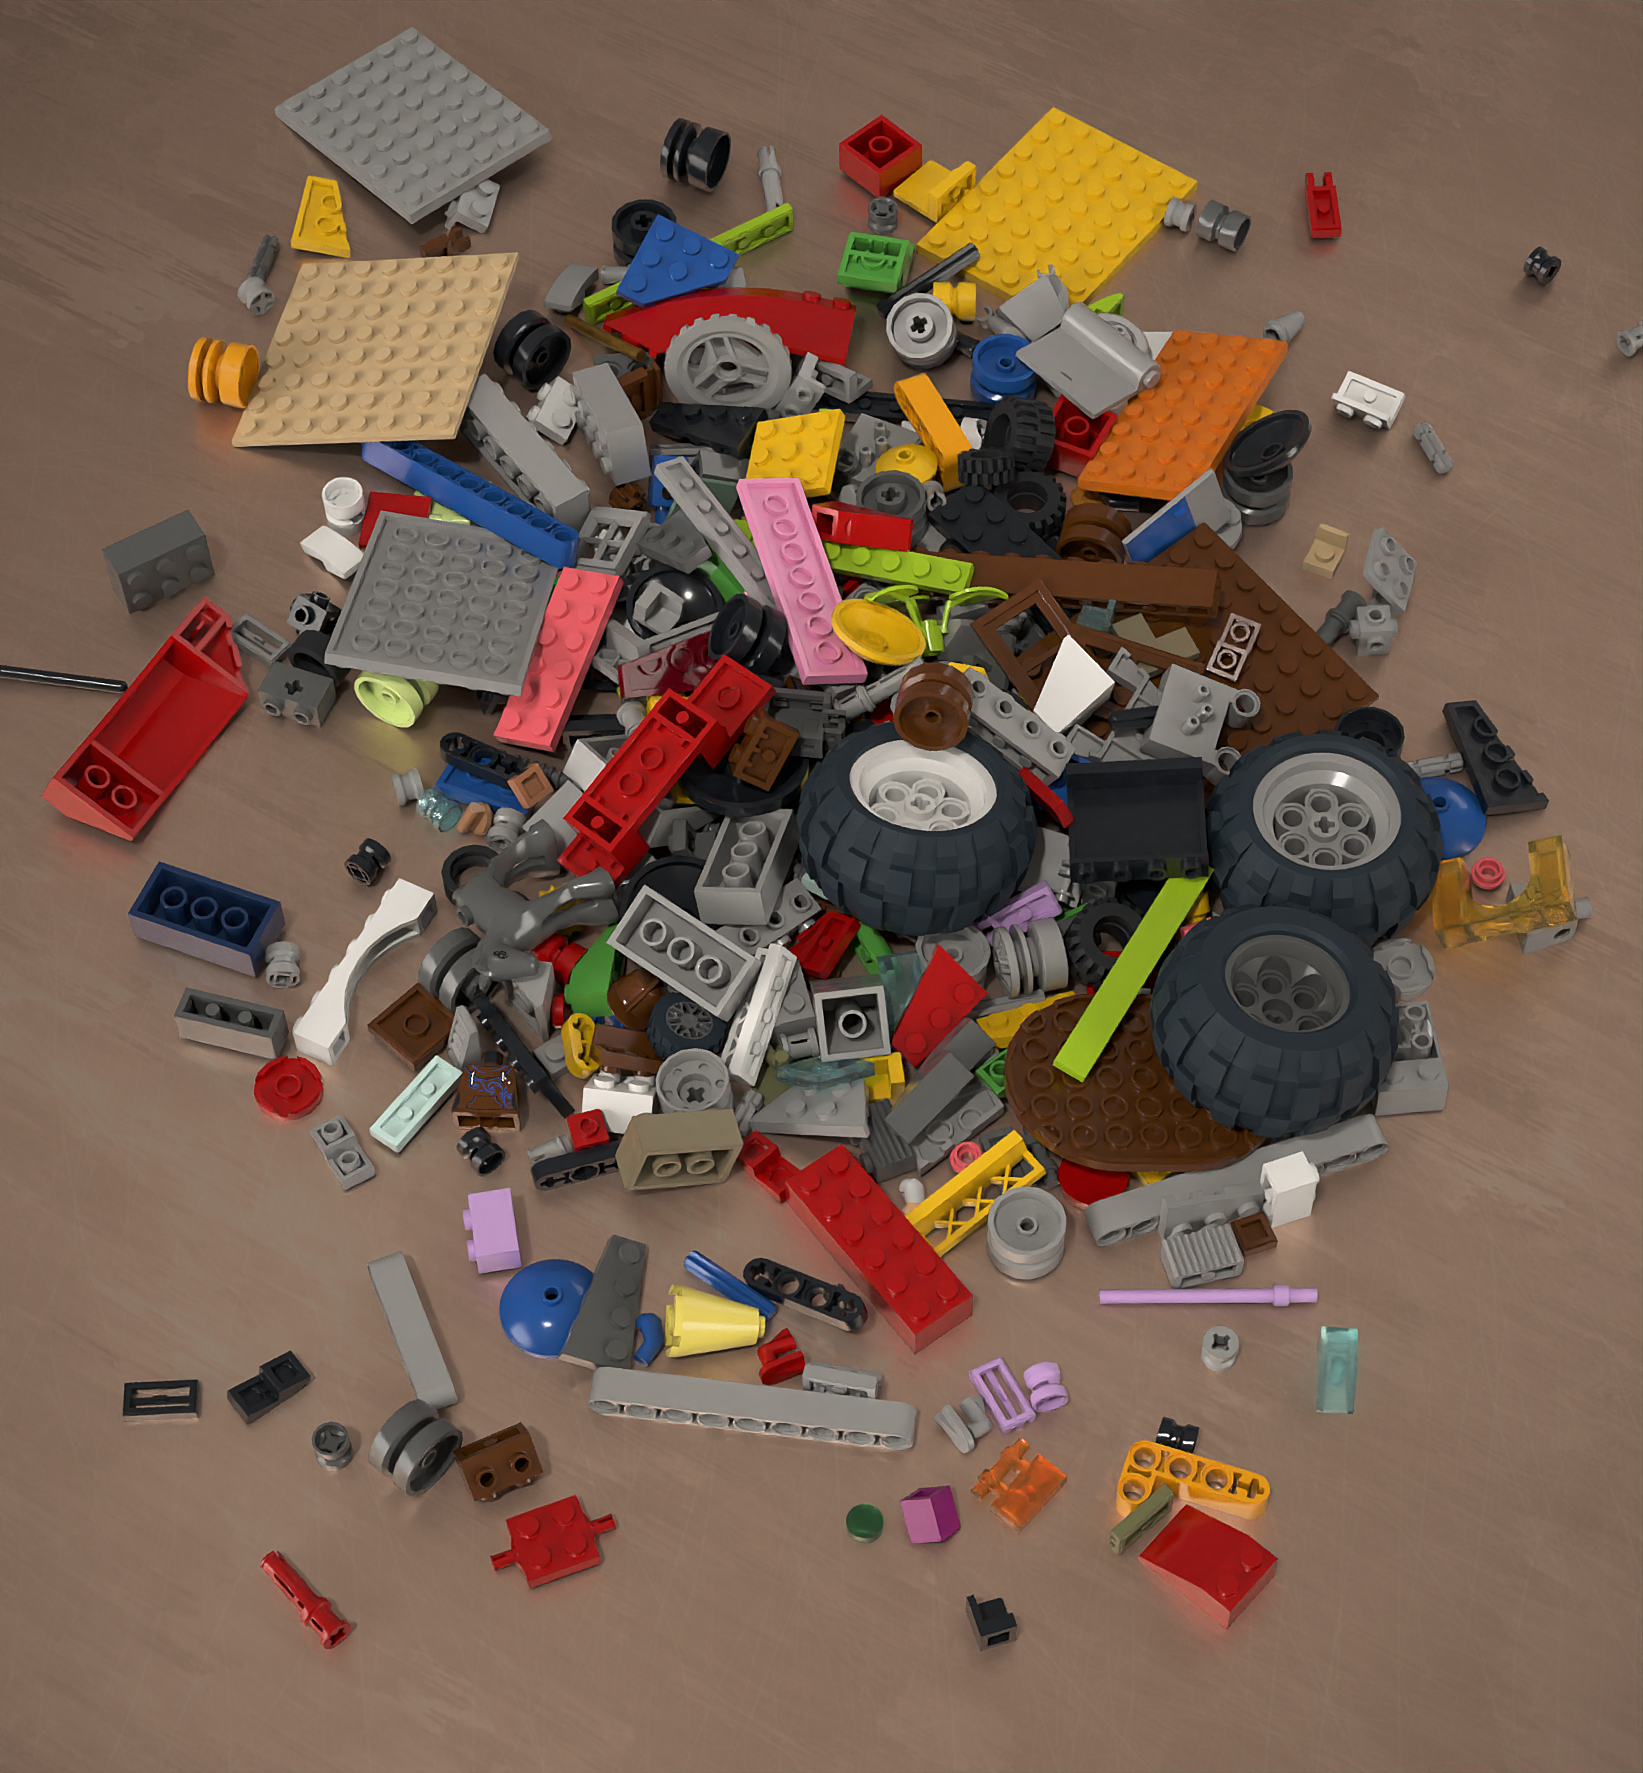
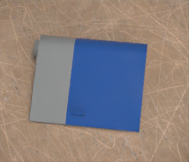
(1188, 510)

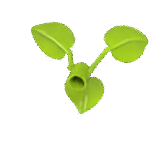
(898, 599)

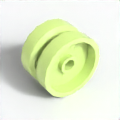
(394, 697)

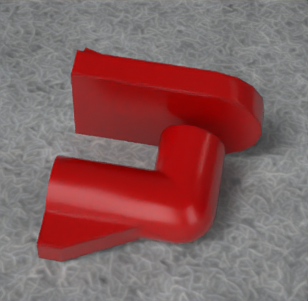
(784, 1368)

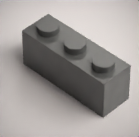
(231, 1023)

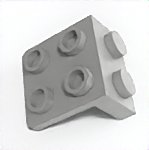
(1389, 572)

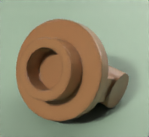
(476, 818)

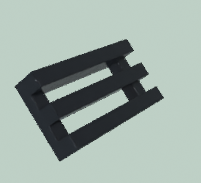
(155, 1406)

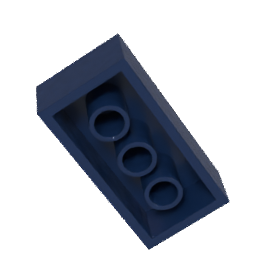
(206, 918)

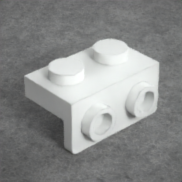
(1368, 401)
(555, 411)

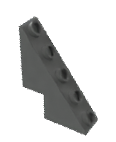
(938, 1079)

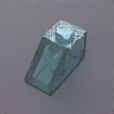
(1336, 1370)

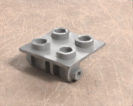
(1052, 864)

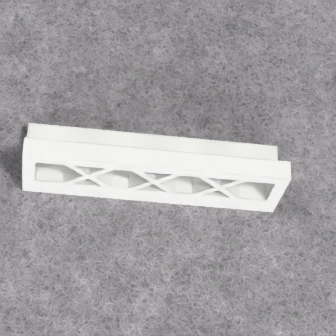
(758, 1015)

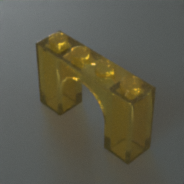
(1544, 902)

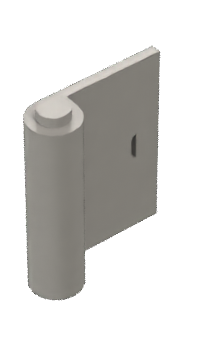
(1085, 379)

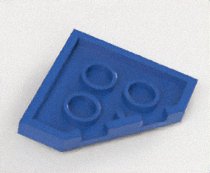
(674, 264)

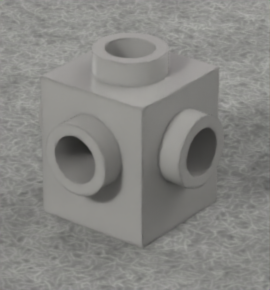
(1373, 630)

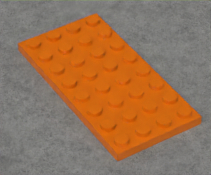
(1187, 418)

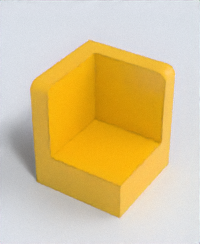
(888, 1077)

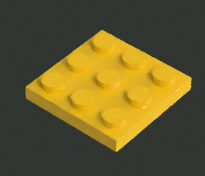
(798, 448)

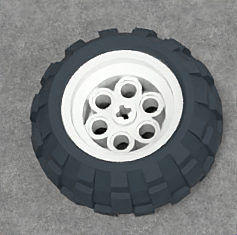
(916, 833)

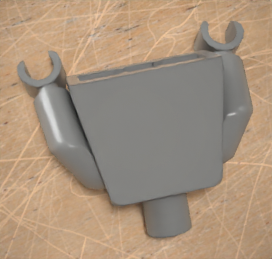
(1032, 311)

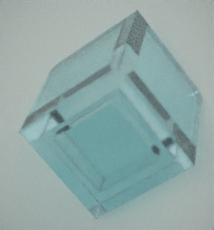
(1097, 617)

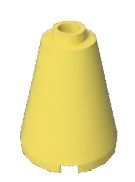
(708, 1323)

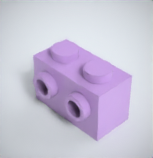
(493, 1230)

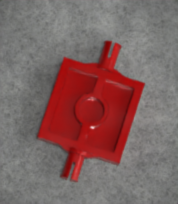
(552, 1541)

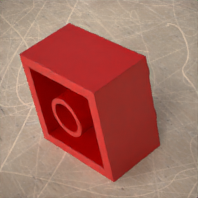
(880, 156)
(1077, 436)

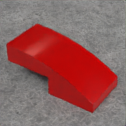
(765, 1164)

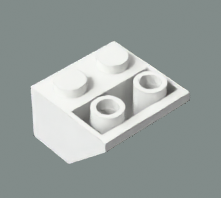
(620, 1098)

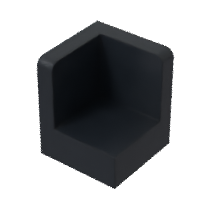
(991, 1622)

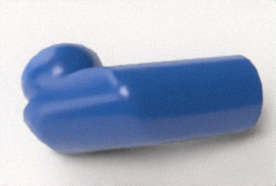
(653, 1335)

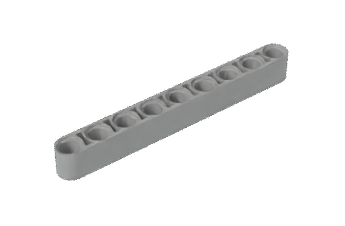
(1139, 1209)
(752, 1408)

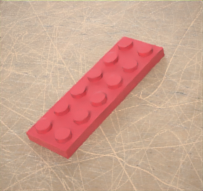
(561, 659)

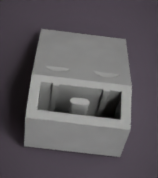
(1417, 1073)

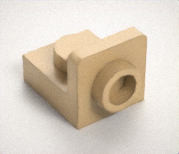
(1326, 551)

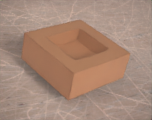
(530, 785)

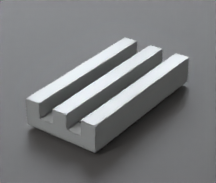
(252, 650)

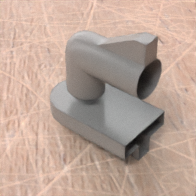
(961, 1434)

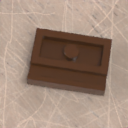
(643, 389)

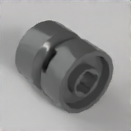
(1226, 226)

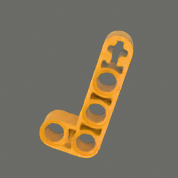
(933, 426)
(1194, 1486)

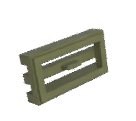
(1141, 1519)

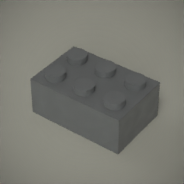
(158, 561)

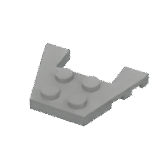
(1120, 744)

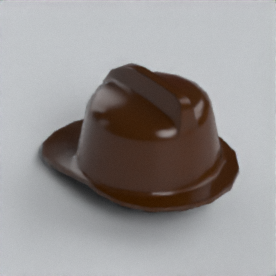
(634, 997)

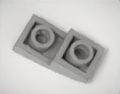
(569, 287)
(342, 1152)

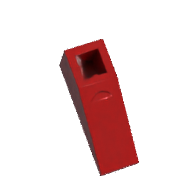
(862, 526)

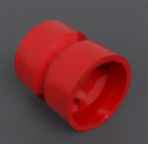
(561, 955)

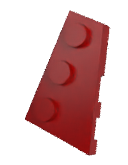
(938, 1004)

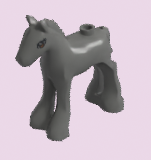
(521, 925)

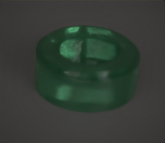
(864, 1523)

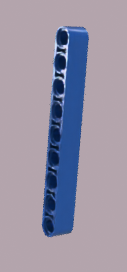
(476, 499)

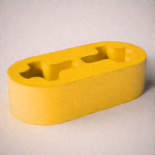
(577, 1045)

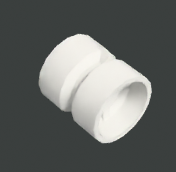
(344, 506)

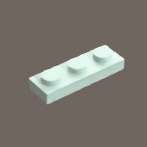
(416, 1104)

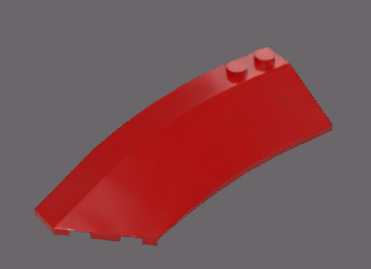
(801, 319)
(155, 728)

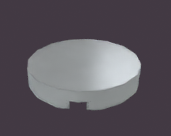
(1407, 965)

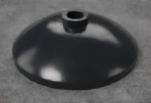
(1268, 444)
(695, 588)

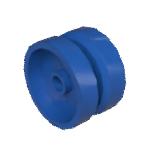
(998, 370)

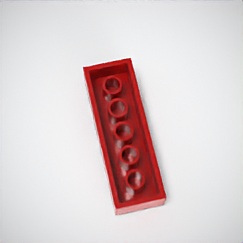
(878, 1248)

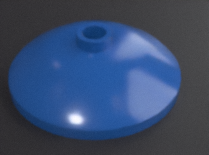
(1460, 816)
(535, 1322)

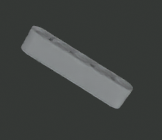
(412, 1331)

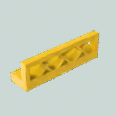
(971, 1183)

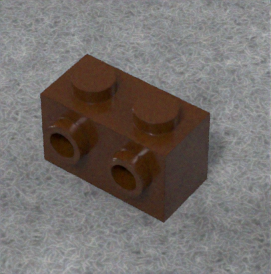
(498, 1462)

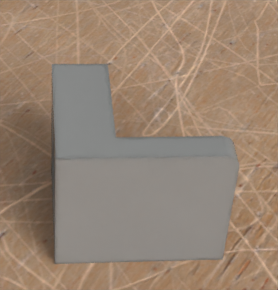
(659, 608)

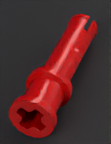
(314, 1610)

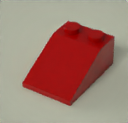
(1210, 1564)

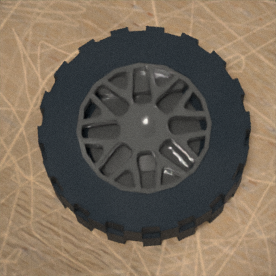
(683, 1024)

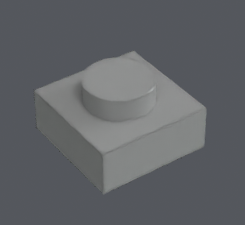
(552, 1058)

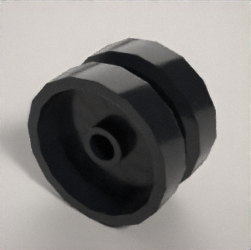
(632, 224)
(532, 349)
(747, 633)

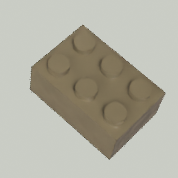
(678, 1149)

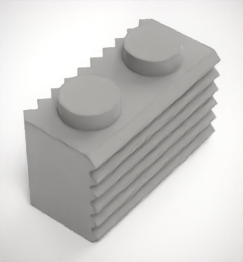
(1201, 1256)

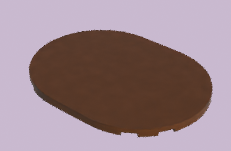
(1126, 1108)

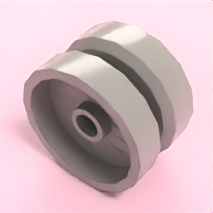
(918, 313)
(966, 947)
(1026, 1232)

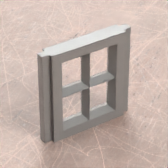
(615, 518)

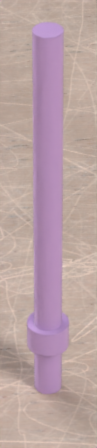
(1278, 1295)

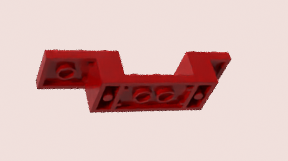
(653, 762)

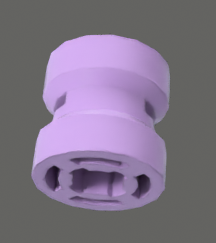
(1045, 1386)

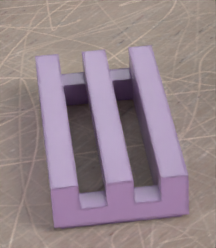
(1015, 1421)

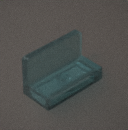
(900, 978)

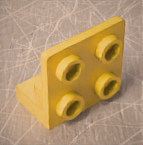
(936, 189)

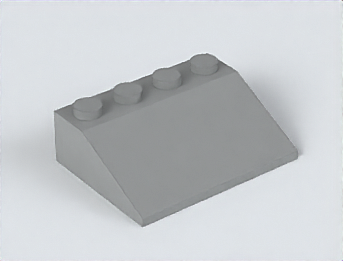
(589, 759)

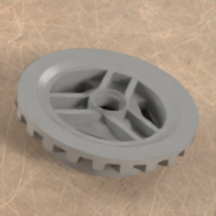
(756, 381)

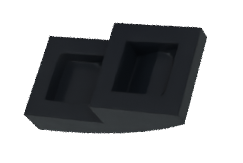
(269, 1388)

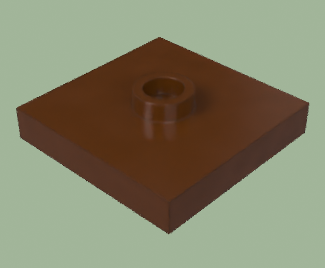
(414, 1027)

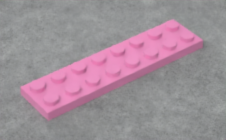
(799, 578)

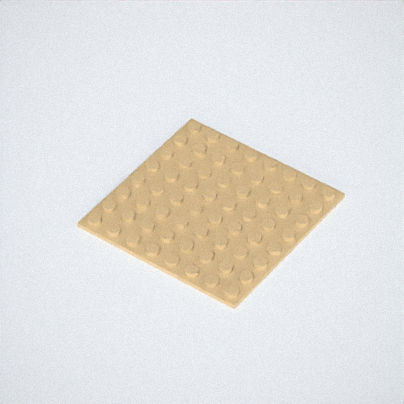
(377, 351)

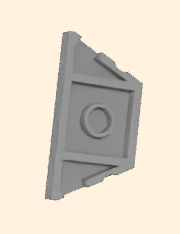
(823, 1112)

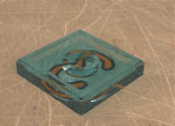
(823, 1075)

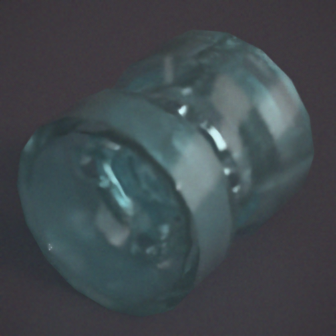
(439, 809)

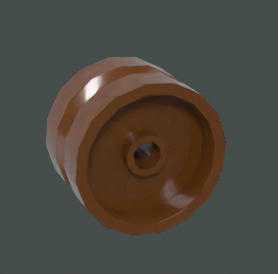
(1093, 533)
(933, 706)

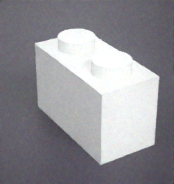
(1288, 1188)

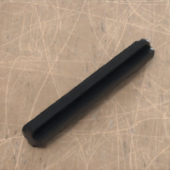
(938, 273)

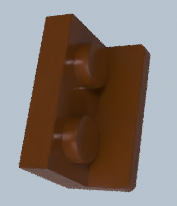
(762, 749)

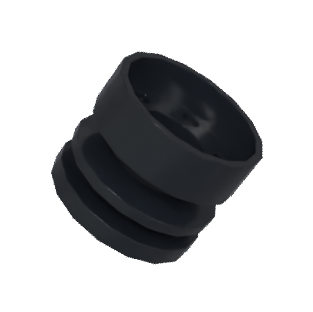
(695, 154)
(1375, 725)

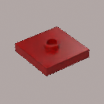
(396, 503)

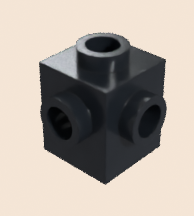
(313, 612)

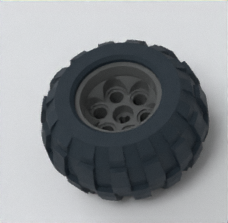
(1274, 1020)

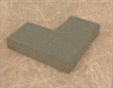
(1176, 642)

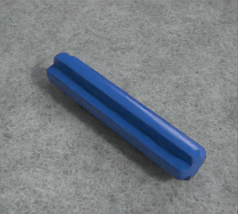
(728, 1284)

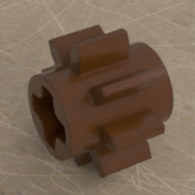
(628, 497)

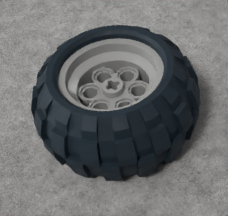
(1323, 803)

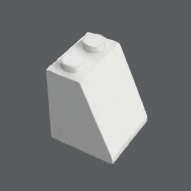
(1072, 689)

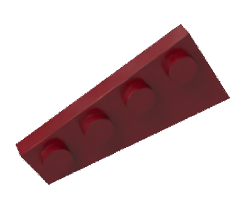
(673, 667)

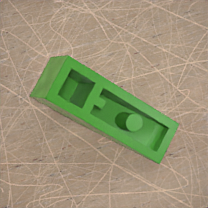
(594, 977)

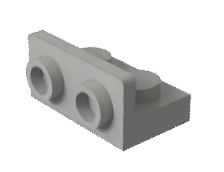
(803, 389)
(840, 1380)

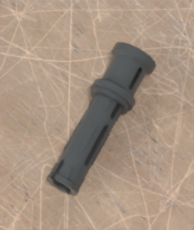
(1338, 618)

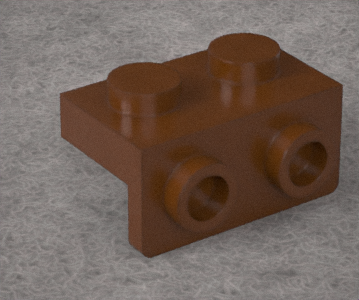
(623, 1049)

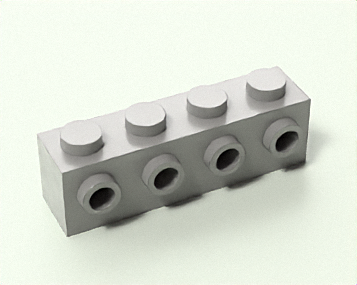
(1016, 731)
(792, 913)

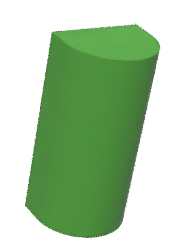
(868, 945)

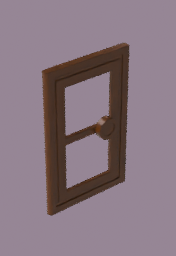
(1139, 652)
(1019, 673)

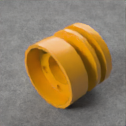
(223, 371)

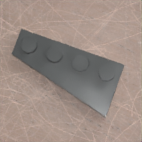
(608, 1312)

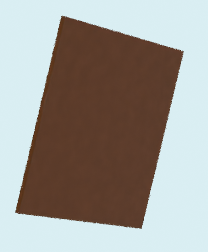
(1290, 667)

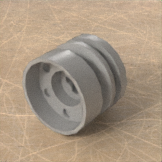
(1036, 956)
(694, 1082)

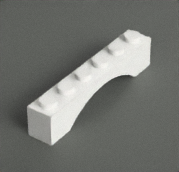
(399, 919)

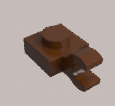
(446, 245)

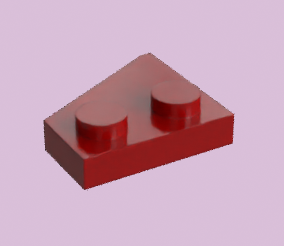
(824, 943)

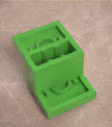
(875, 262)

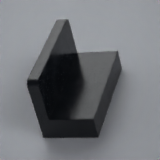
(590, 726)

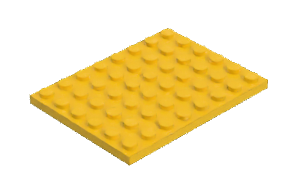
(1059, 201)

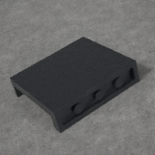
(1137, 820)

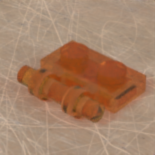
(1026, 1493)

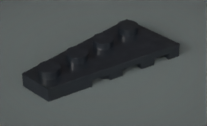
(715, 425)
(1490, 763)
(521, 1057)

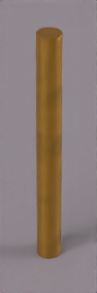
(604, 337)

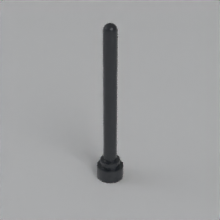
(63, 679)

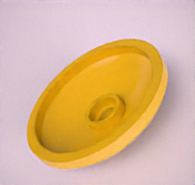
(877, 632)

